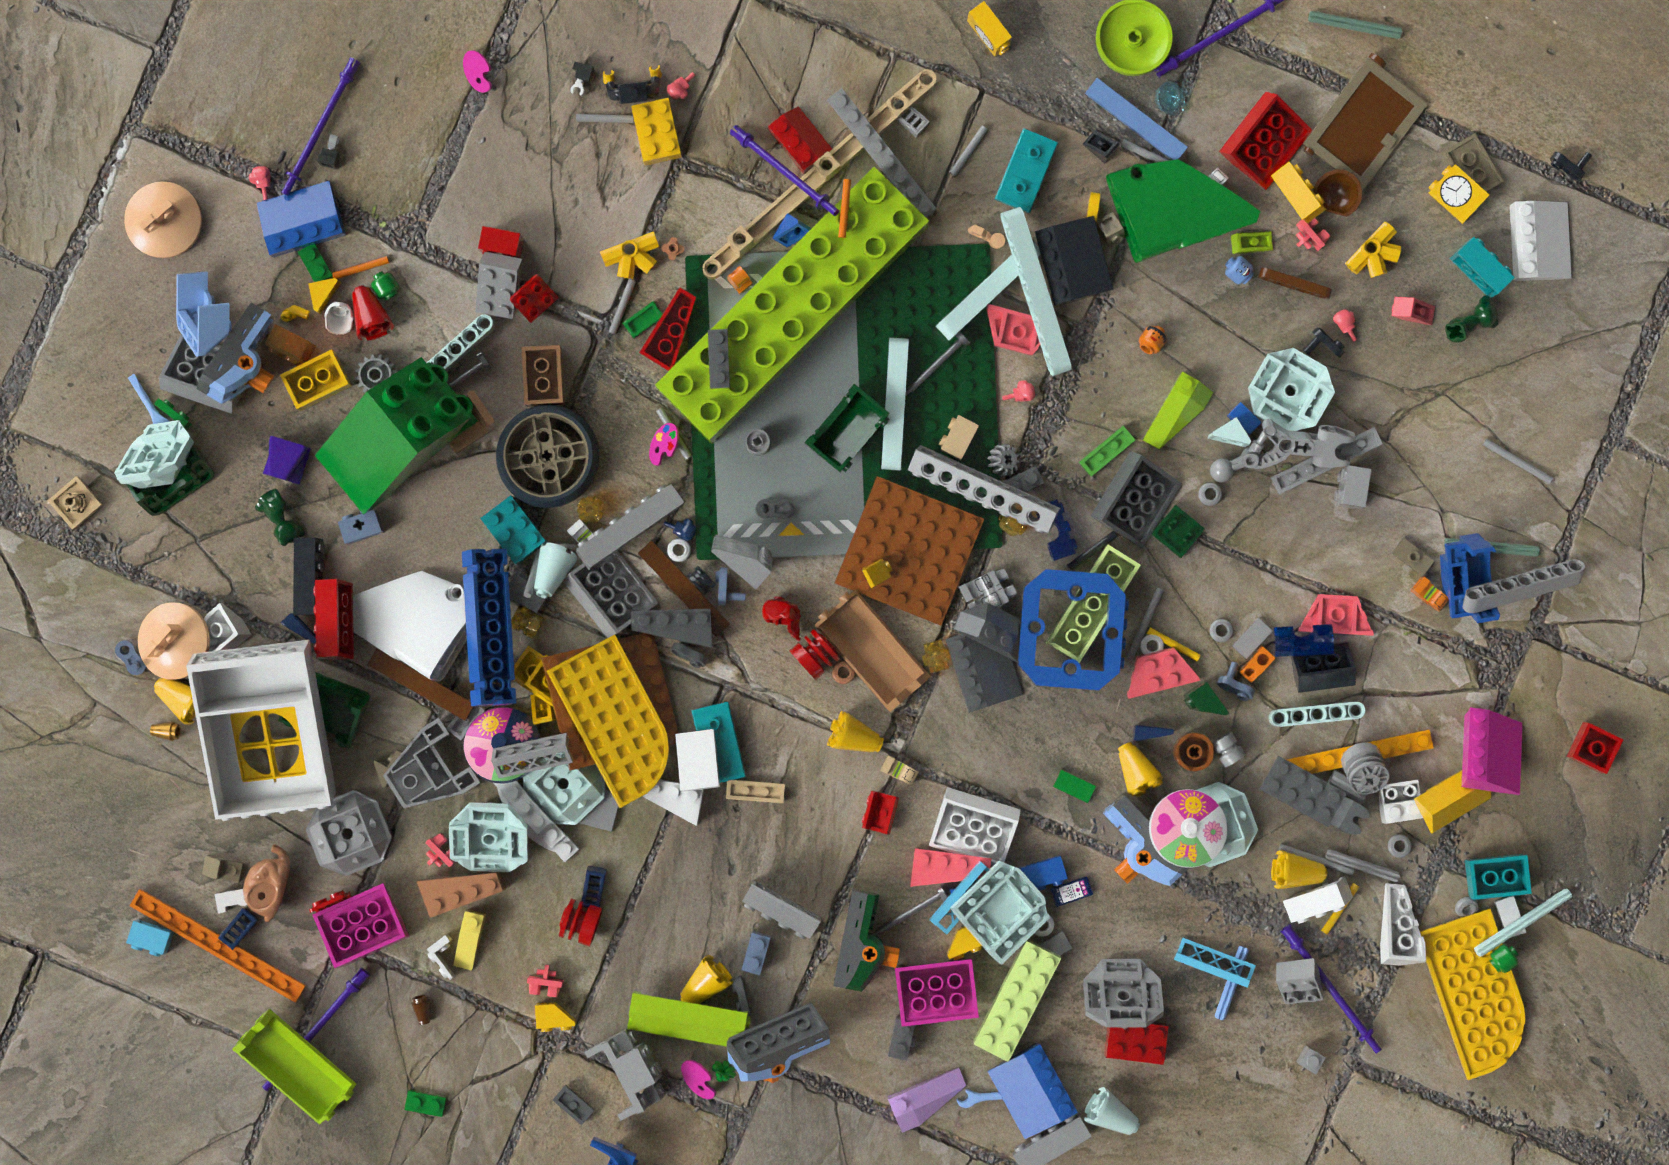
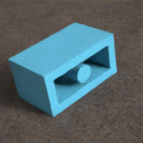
(149, 937)

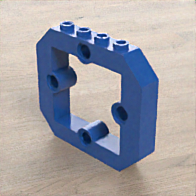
(1088, 583)

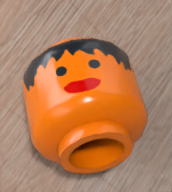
(1152, 339)

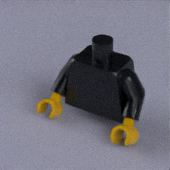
(633, 91)

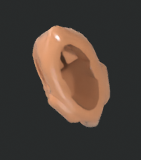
(267, 883)

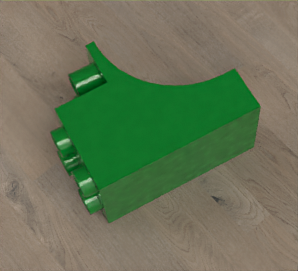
(395, 432)

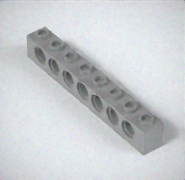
(993, 486)

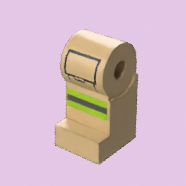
(899, 770)

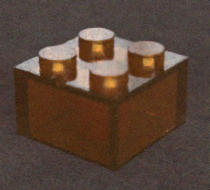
(286, 343)

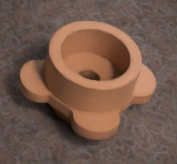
(672, 254)

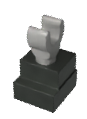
(330, 157)

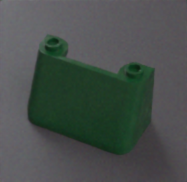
(847, 429)
(190, 478)
(341, 709)

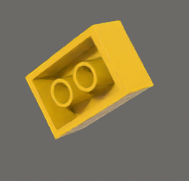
(656, 131)
(315, 380)

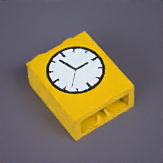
(989, 29)
(1457, 193)

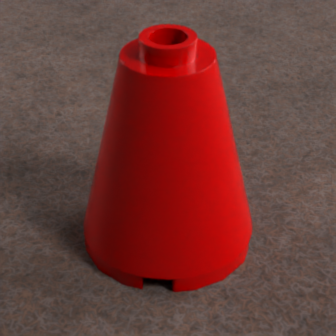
(369, 315)

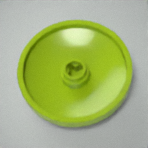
(1133, 37)

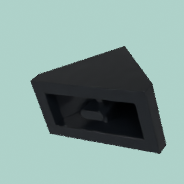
(1101, 145)

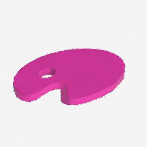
(476, 67)
(696, 1076)

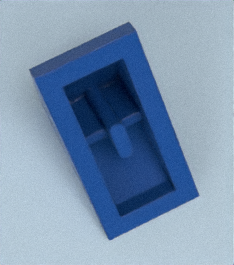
(790, 231)

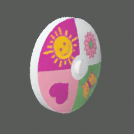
(1188, 828)

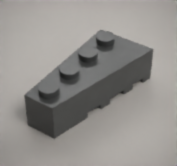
(682, 625)

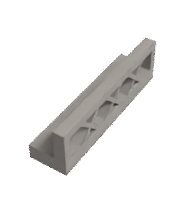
(529, 752)

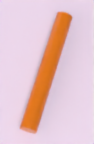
(844, 208)
(361, 267)

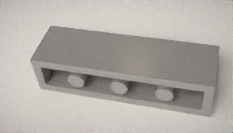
(1052, 1143)

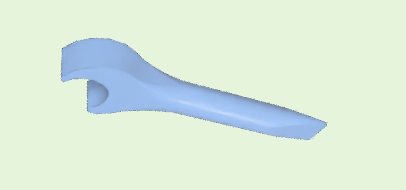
(155, 415)
(975, 1097)

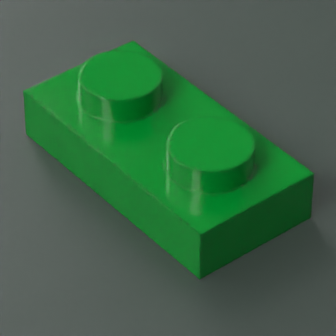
(315, 263)
(167, 407)
(425, 1103)

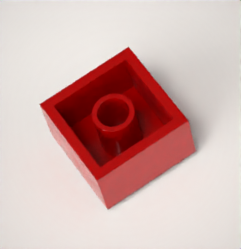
(500, 242)
(1594, 748)

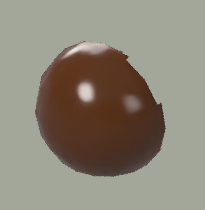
(1340, 192)

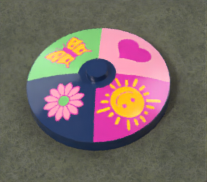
(494, 730)

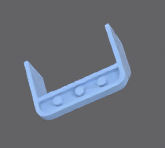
(198, 316)

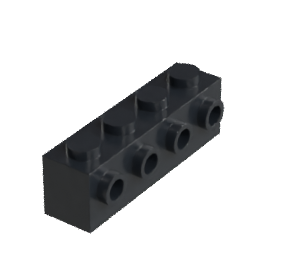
(307, 569)

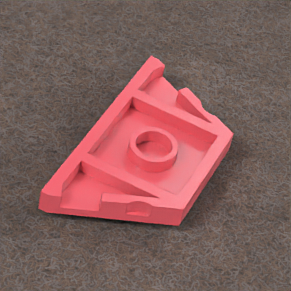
(1012, 330)
(1340, 611)
(1160, 672)

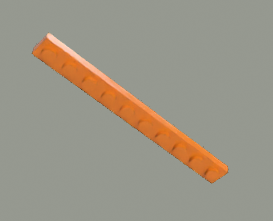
(209, 941)

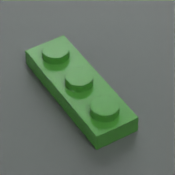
(1107, 451)

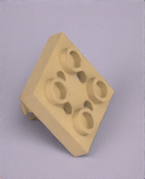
(64, 501)

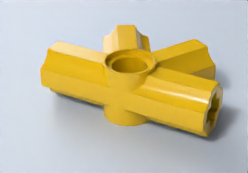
(1382, 252)
(628, 262)

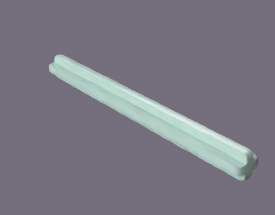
(1523, 922)

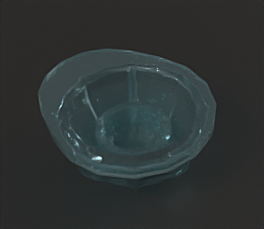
(1170, 98)

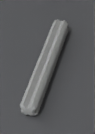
(1362, 865)

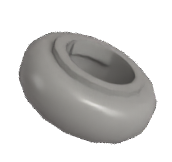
(1204, 500)
(1215, 636)
(1405, 851)
(1465, 901)

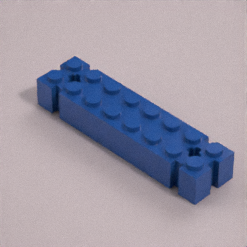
(488, 627)

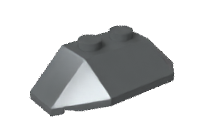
(991, 628)

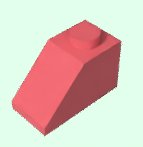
(1413, 310)

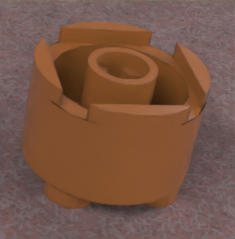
(1204, 751)

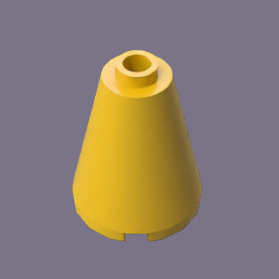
(177, 698)
(1296, 871)
(706, 981)

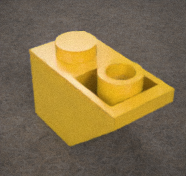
(962, 943)
(552, 1016)

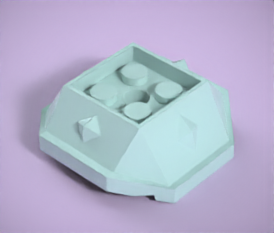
(1310, 385)
(155, 456)
(566, 805)
(1239, 818)
(480, 852)

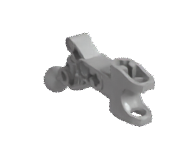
(1319, 445)

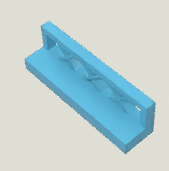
(954, 896)
(1207, 967)

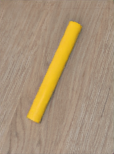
(1172, 643)
(1335, 915)

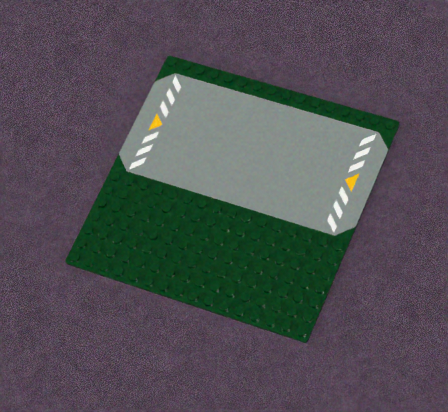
(854, 349)

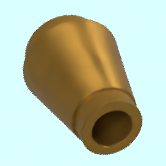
(167, 731)

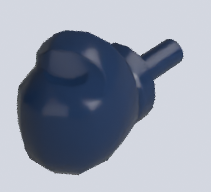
(684, 529)

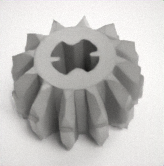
(1003, 460)

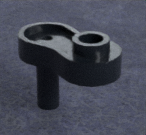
(1561, 162)
(1335, 346)

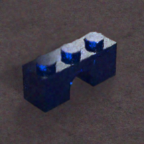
(1063, 545)
(1318, 642)

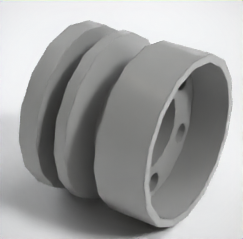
(1365, 768)

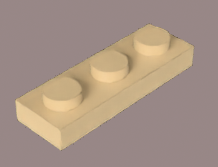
(755, 791)

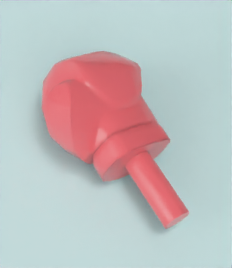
(679, 87)
(261, 177)
(1345, 322)
(1023, 392)

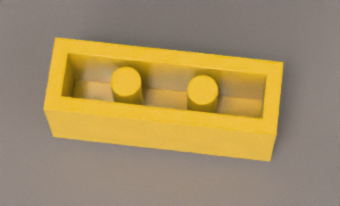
(1299, 191)

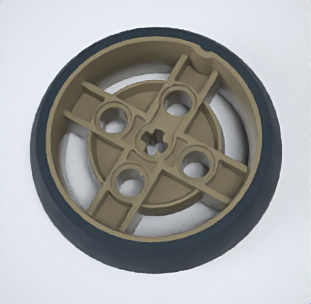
(558, 441)

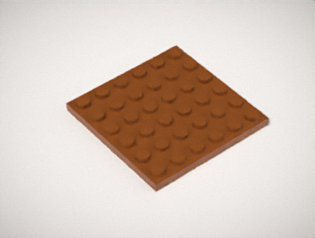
(922, 543)
(645, 660)

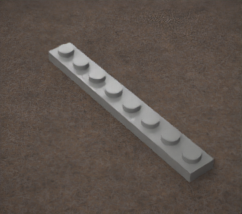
(879, 151)

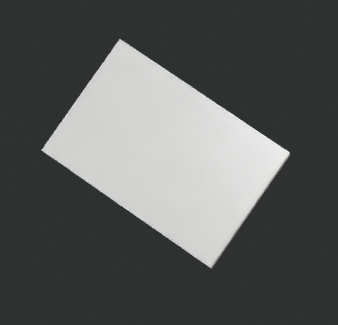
(697, 760)

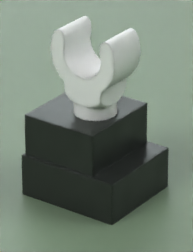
(583, 74)

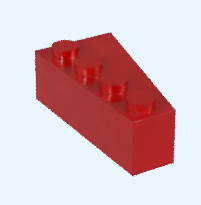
(668, 333)

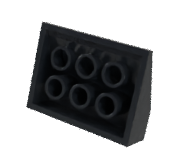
(1074, 260)

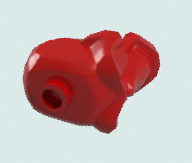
(784, 613)

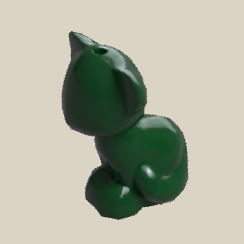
(1484, 315)
(273, 506)

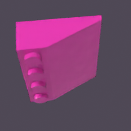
(1491, 752)
(360, 926)
(936, 992)

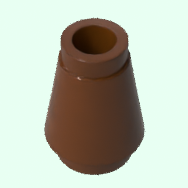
(421, 1007)

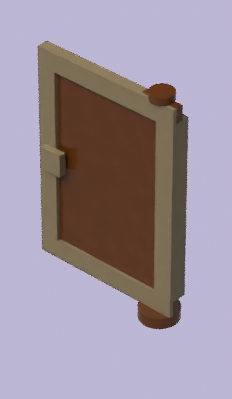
(1365, 122)

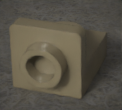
(1111, 229)

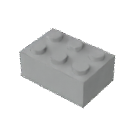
(497, 282)

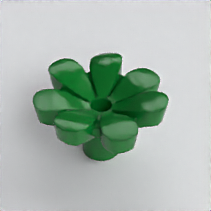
(722, 1071)

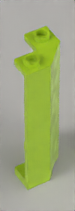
(685, 1019)
(294, 1066)

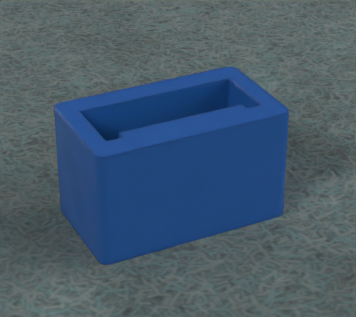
(1245, 417)

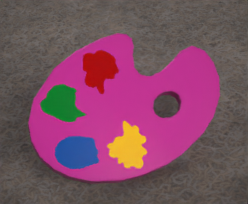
(667, 440)

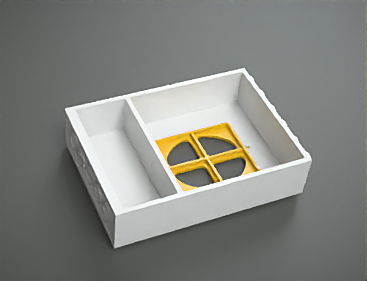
(261, 681)

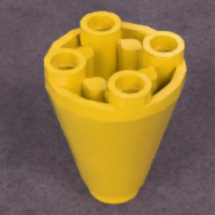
(853, 735)
(1138, 770)

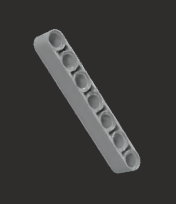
(1523, 586)

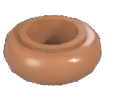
(835, 673)

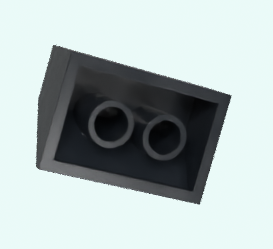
(1324, 671)

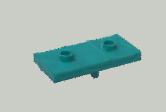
(1026, 170)
(727, 746)

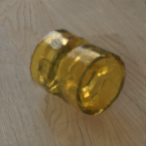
(532, 625)

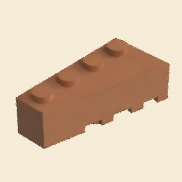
(453, 892)

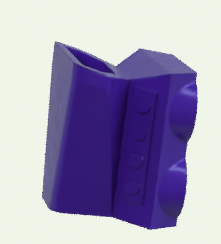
(286, 460)

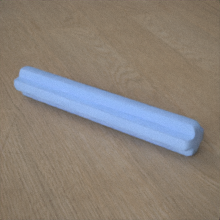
(1230, 987)

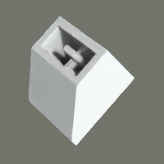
(1398, 802)

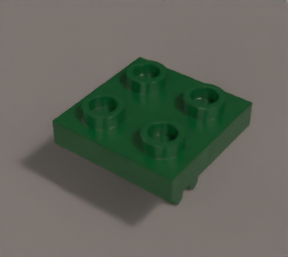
(1177, 531)

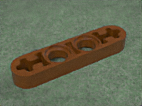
(1295, 283)

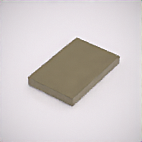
(1475, 162)

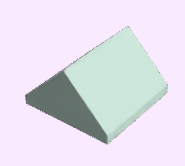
(1231, 433)

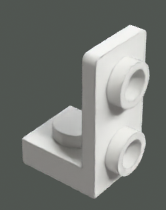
(441, 945)

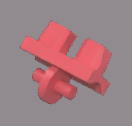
(1316, 240)
(435, 844)
(553, 984)

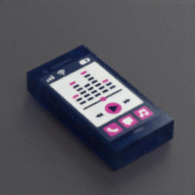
(1071, 891)

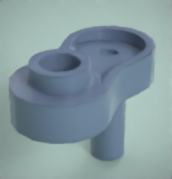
(721, 578)
(131, 659)
(1227, 683)

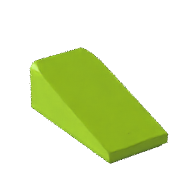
(1251, 242)

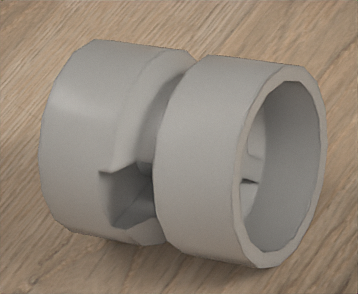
(757, 442)
(1228, 749)

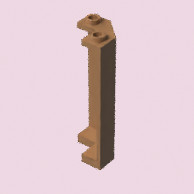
(872, 650)

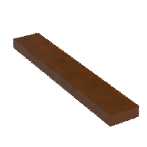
(681, 585)
(420, 684)

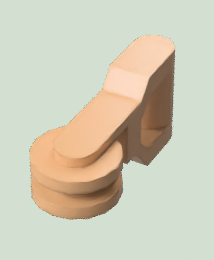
(996, 240)

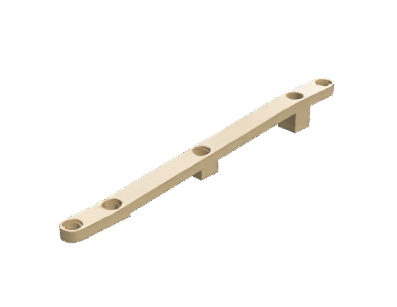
(815, 178)

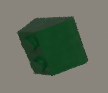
(1205, 700)

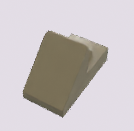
(381, 768)
(222, 869)

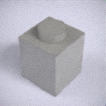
(1310, 1059)

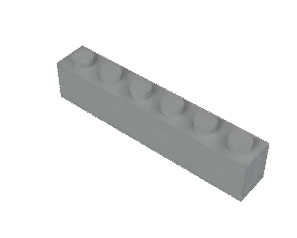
(629, 526)

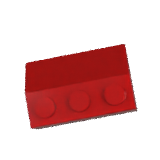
(799, 138)

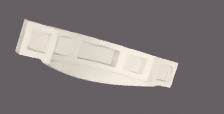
(540, 826)

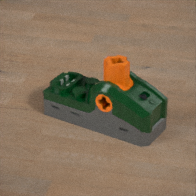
(854, 966)

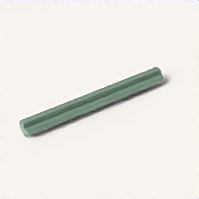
(1355, 24)
(1506, 548)

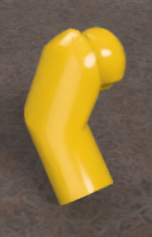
(293, 312)

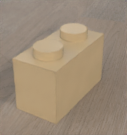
(958, 437)

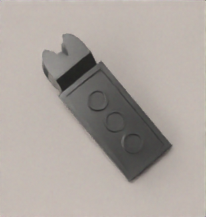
(1313, 796)

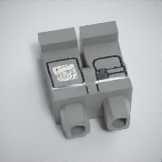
(990, 587)

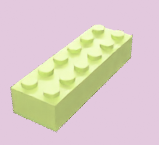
(1086, 617)
(1016, 1000)

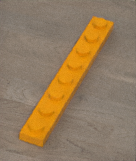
(1388, 747)

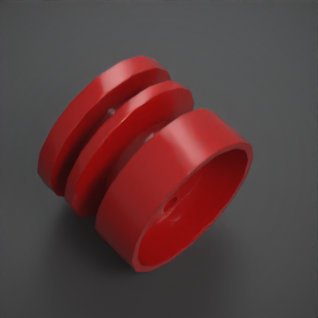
(814, 654)
(580, 922)

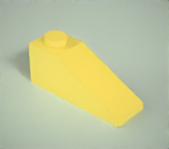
(469, 939)

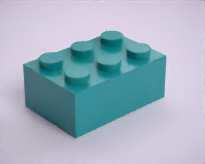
(1482, 267)
(513, 530)
(1498, 876)

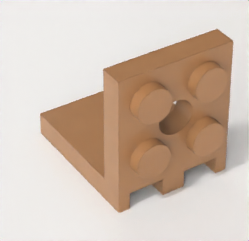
(481, 428)

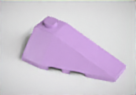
(922, 1100)

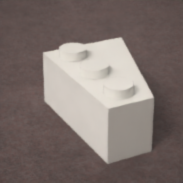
(683, 804)
(1318, 901)

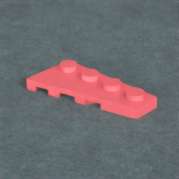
(943, 867)

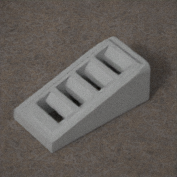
(914, 131)

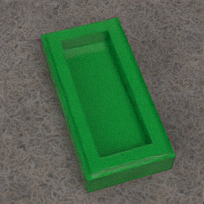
(643, 320)
(1074, 786)

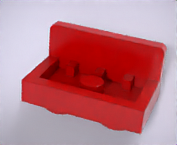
(880, 812)

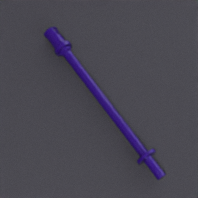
(1173, 61)
(345, 78)
(747, 140)
(1297, 944)
(351, 987)

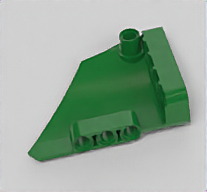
(1174, 207)

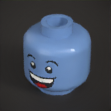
(1239, 270)

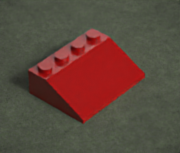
(1265, 139)

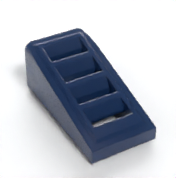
(296, 625)
(1147, 732)
(597, 871)
(250, 916)

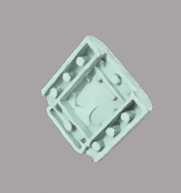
(1002, 910)

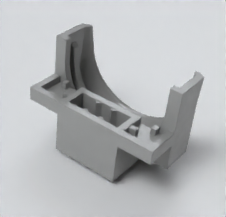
(634, 1070)

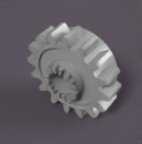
(369, 367)

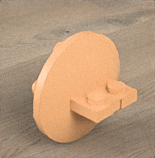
(163, 220)
(171, 638)

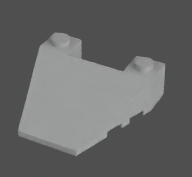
(422, 775)

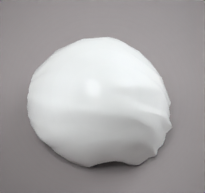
(339, 318)

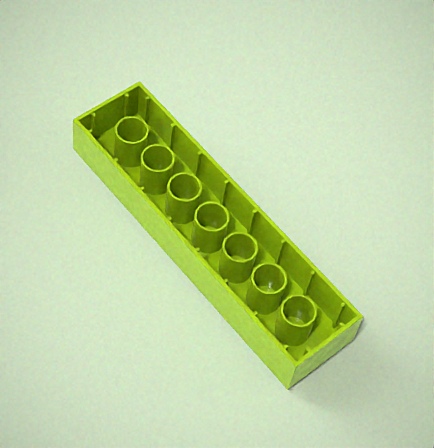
(795, 304)

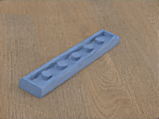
(1136, 120)

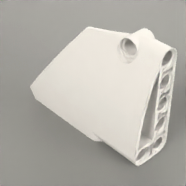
(414, 621)

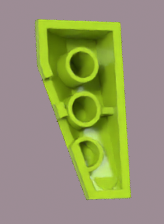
(1181, 406)

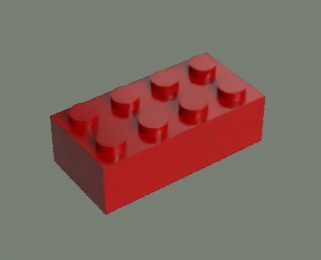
(334, 619)

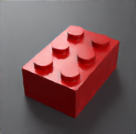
(1137, 1043)

